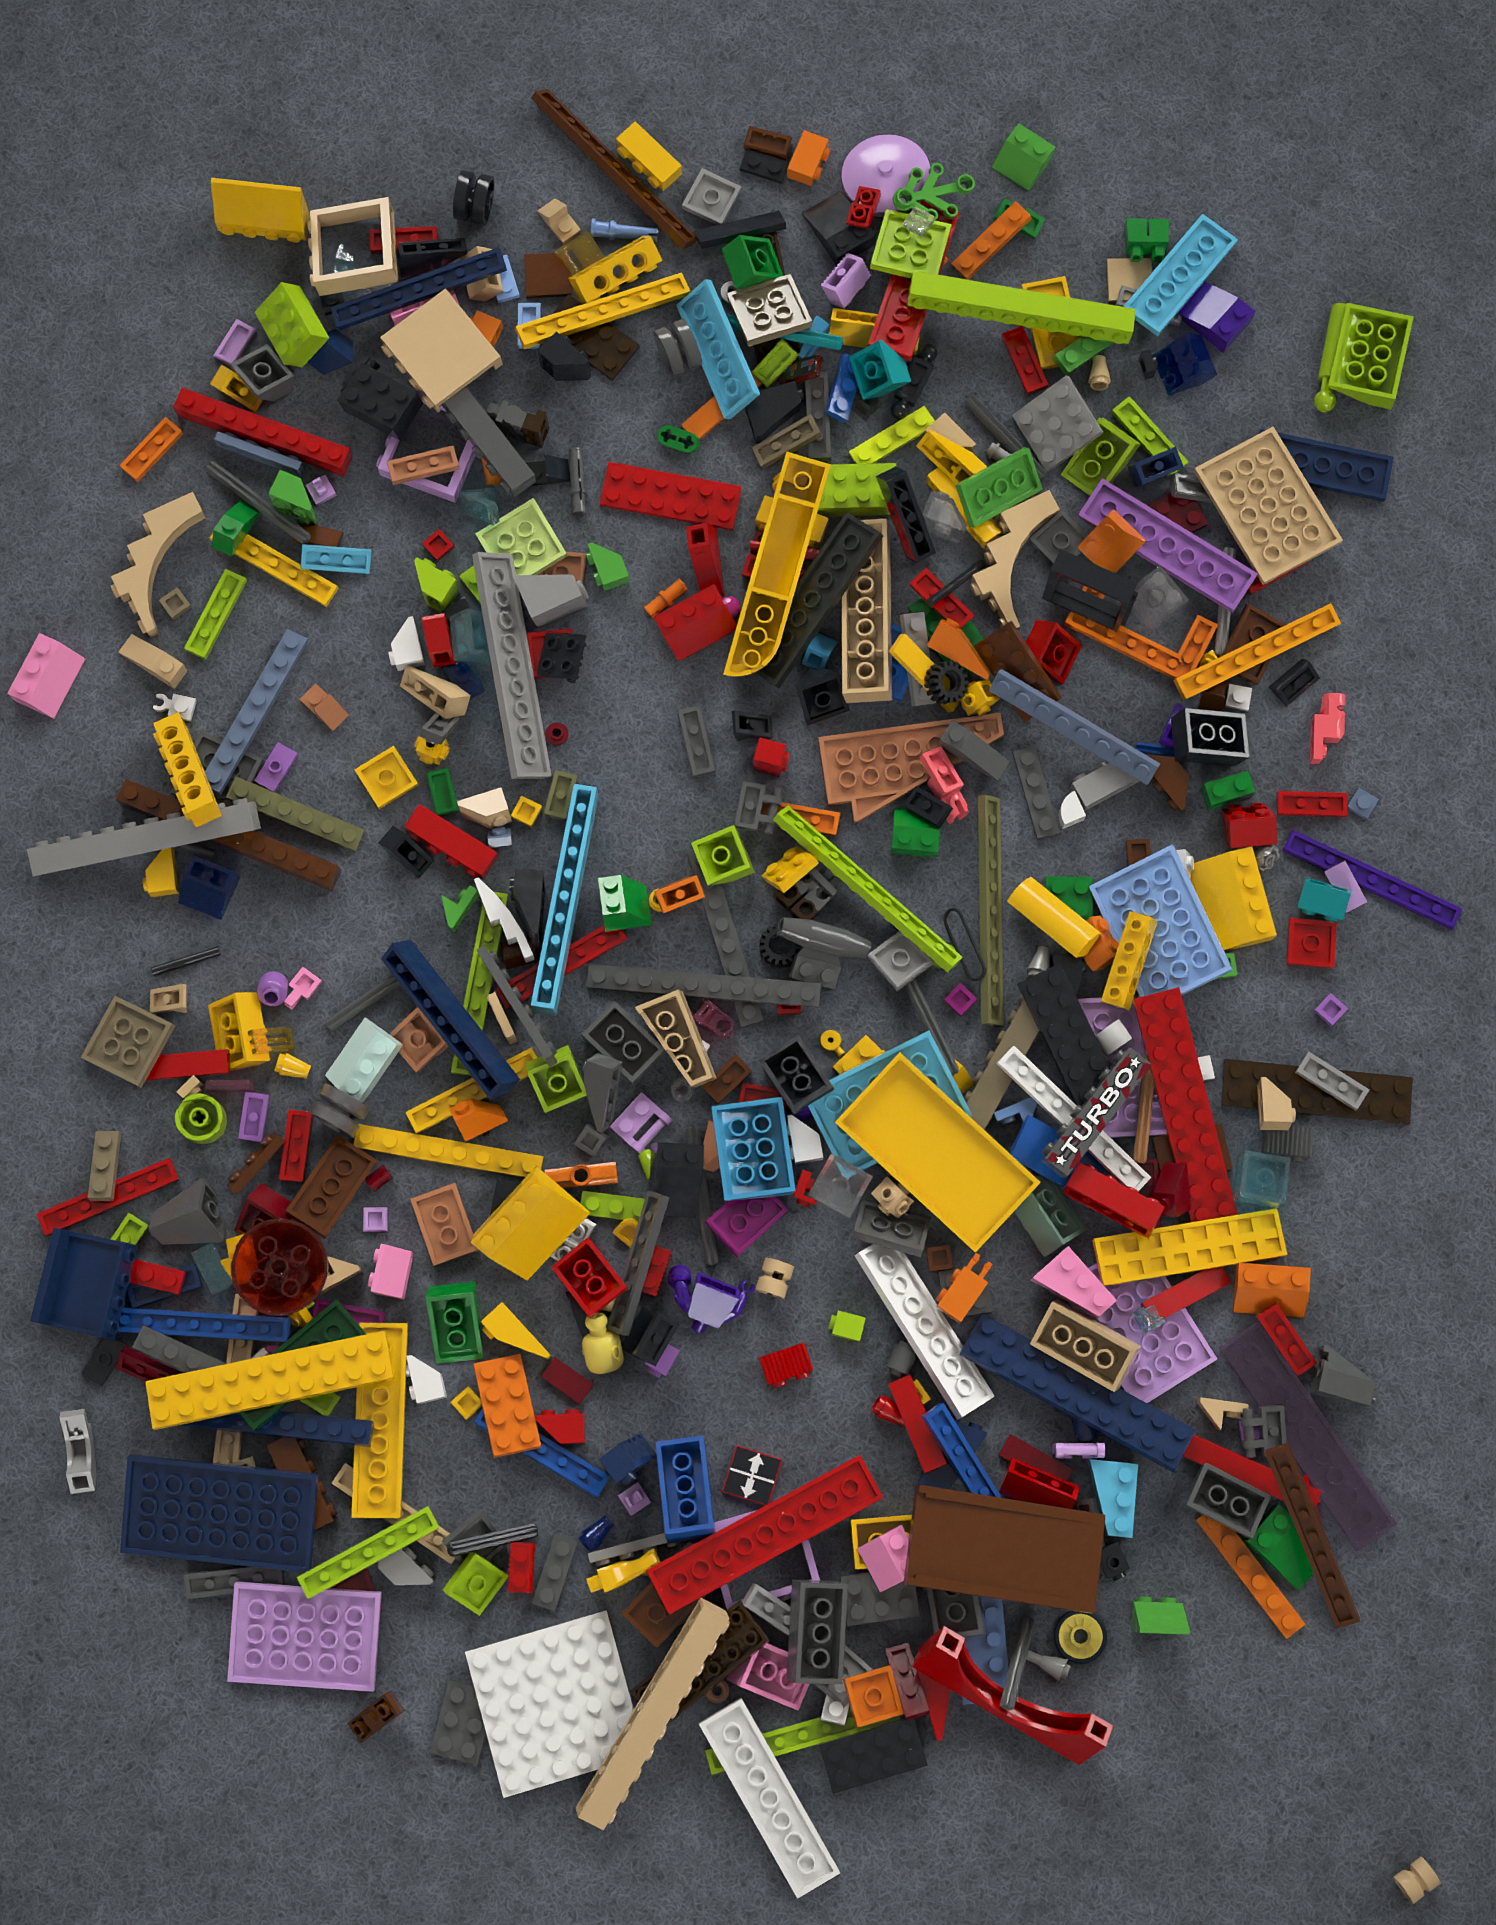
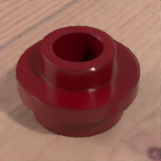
(557, 740)

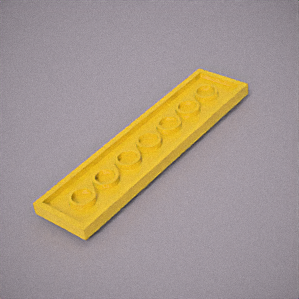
(380, 1466)

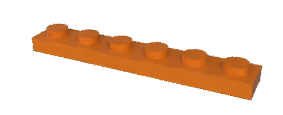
(1252, 1576)

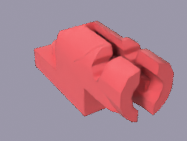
(1327, 726)
(945, 782)

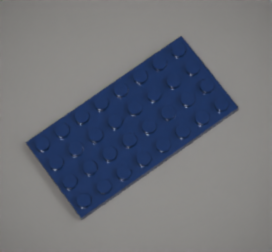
(219, 1513)

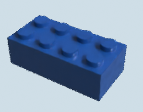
(685, 1489)

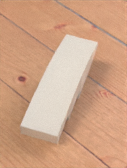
(501, 915)

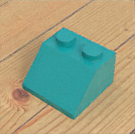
(879, 370)

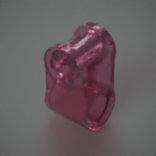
(710, 1017)

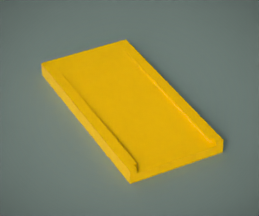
(937, 1152)

